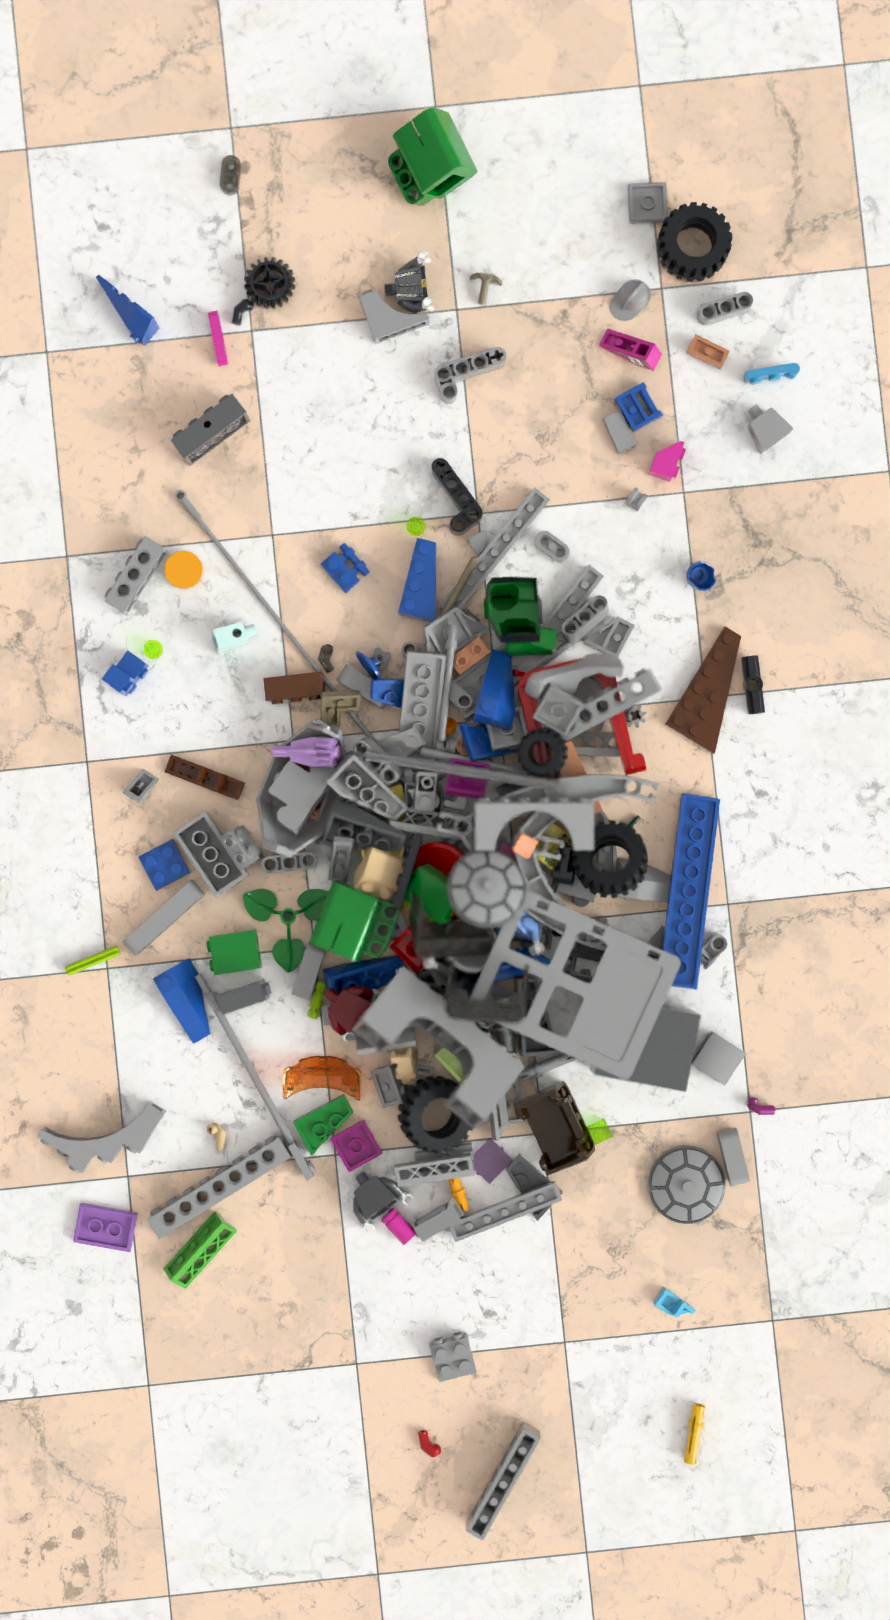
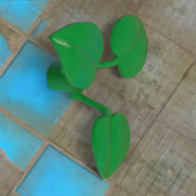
(260, 906)

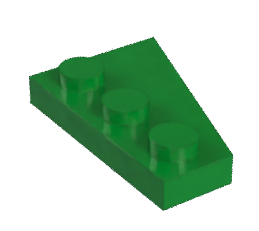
(322, 1122)

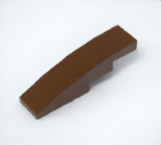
(204, 777)

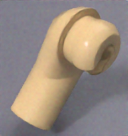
(219, 1133)

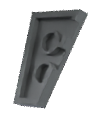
(527, 1178)

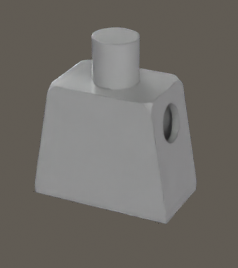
(767, 428)

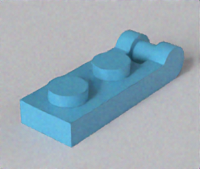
(772, 373)

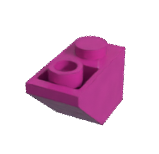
(666, 460)

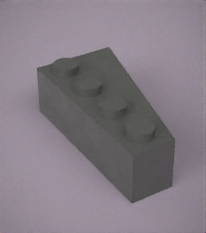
(527, 1045)

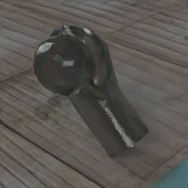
(324, 657)

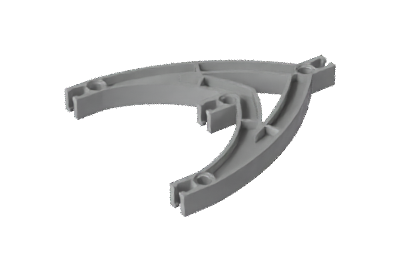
(572, 787)

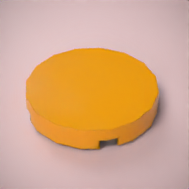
(183, 569)

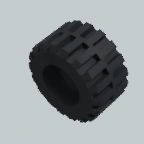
(525, 752)

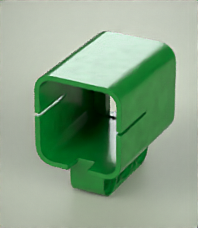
(432, 159)
(352, 923)

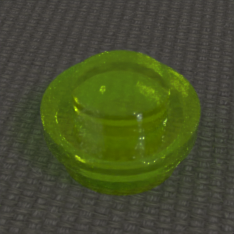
(416, 526)
(153, 649)

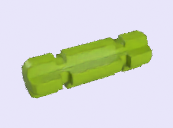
(317, 999)

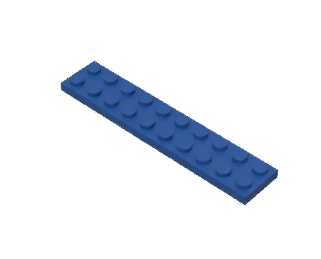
(690, 885)

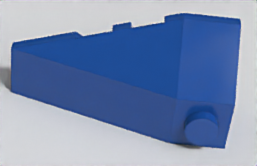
(137, 320)
(496, 697)

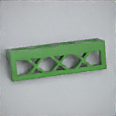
(196, 1249)

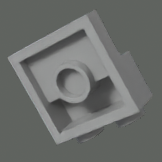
(505, 739)
(241, 847)
(452, 1356)

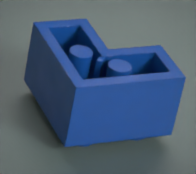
(126, 673)

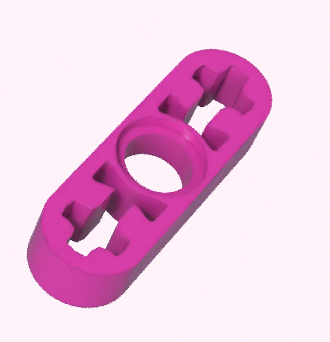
(218, 339)

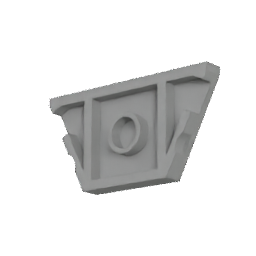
(437, 631)

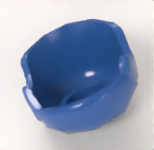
(700, 576)

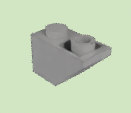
(424, 791)

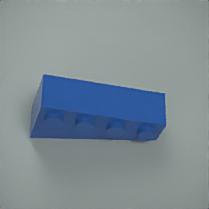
(420, 586)

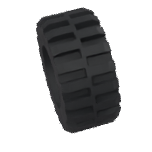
(700, 218)
(622, 880)
(411, 1113)

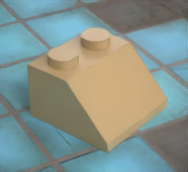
(378, 874)

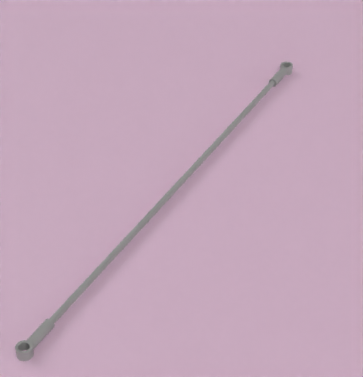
(197, 517)

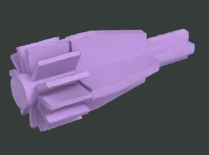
(311, 751)

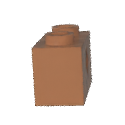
(470, 656)

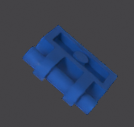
(341, 572)

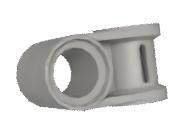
(710, 952)

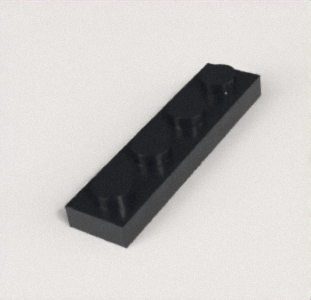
(404, 879)

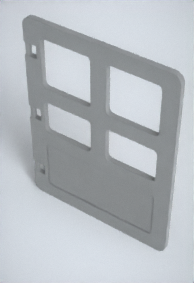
(616, 1004)

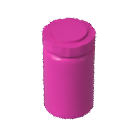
(398, 1226)

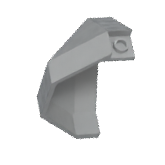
(273, 835)

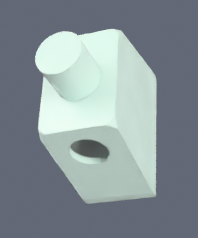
(224, 638)

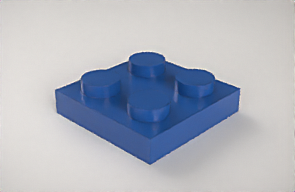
(164, 864)

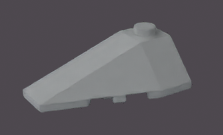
(358, 783)
(653, 888)

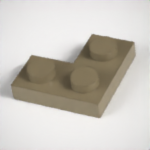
(336, 702)

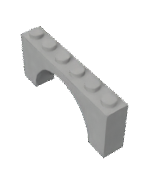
(492, 816)

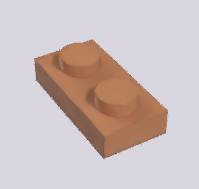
(707, 351)

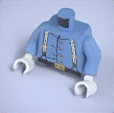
(527, 931)

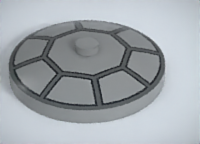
(486, 888)
(686, 1184)

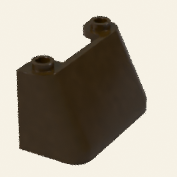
(557, 1127)

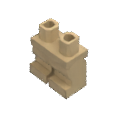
(406, 1063)

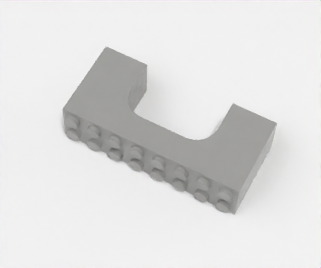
(485, 1064)

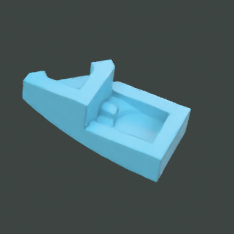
(672, 1303)

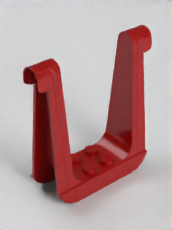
(631, 762)

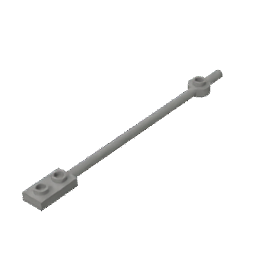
(296, 1149)

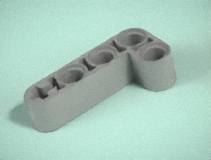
(471, 370)

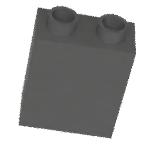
(667, 1052)

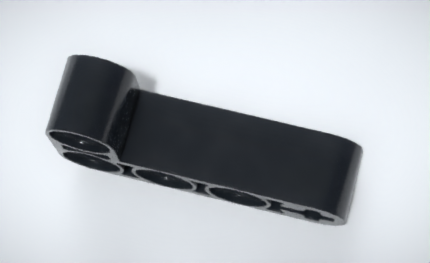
(454, 493)

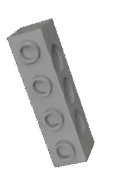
(136, 586)

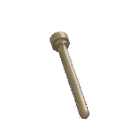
(460, 585)

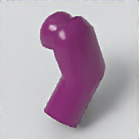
(760, 1109)

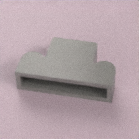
(299, 793)

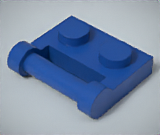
(633, 410)

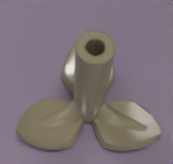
(486, 278)

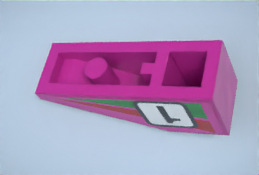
(631, 349)

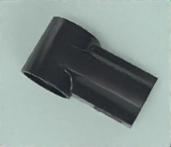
(564, 870)

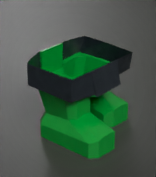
(517, 617)

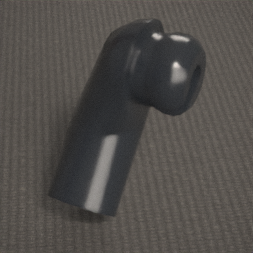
(239, 309)

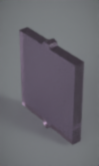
(490, 1160)

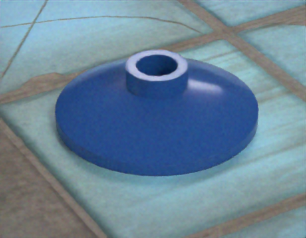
(369, 664)

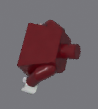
(348, 1007)

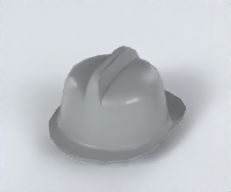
(630, 300)

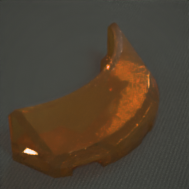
(322, 1073)

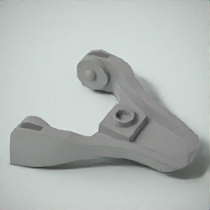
(569, 677)

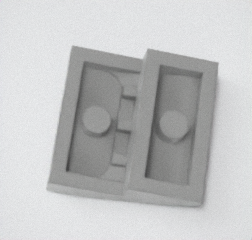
(718, 1058)

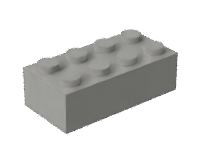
(209, 856)

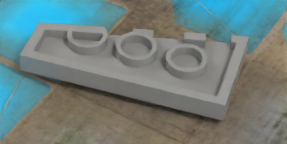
(401, 743)

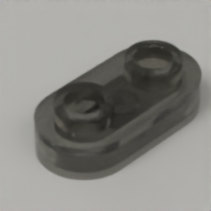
(230, 176)

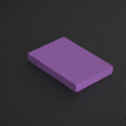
(105, 1227)

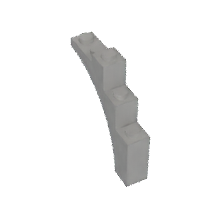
(107, 1147)

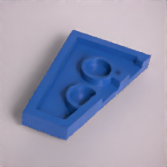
(387, 691)
(478, 743)

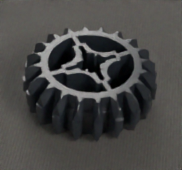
(262, 284)

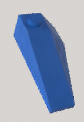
(365, 973)
(185, 998)

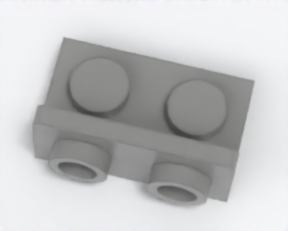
(388, 1086)

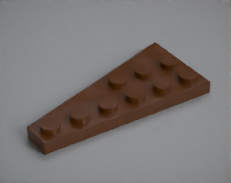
(704, 701)

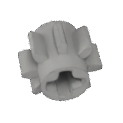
(640, 714)

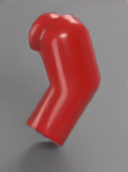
(426, 1446)

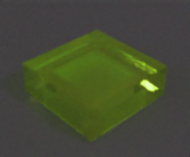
(599, 1131)

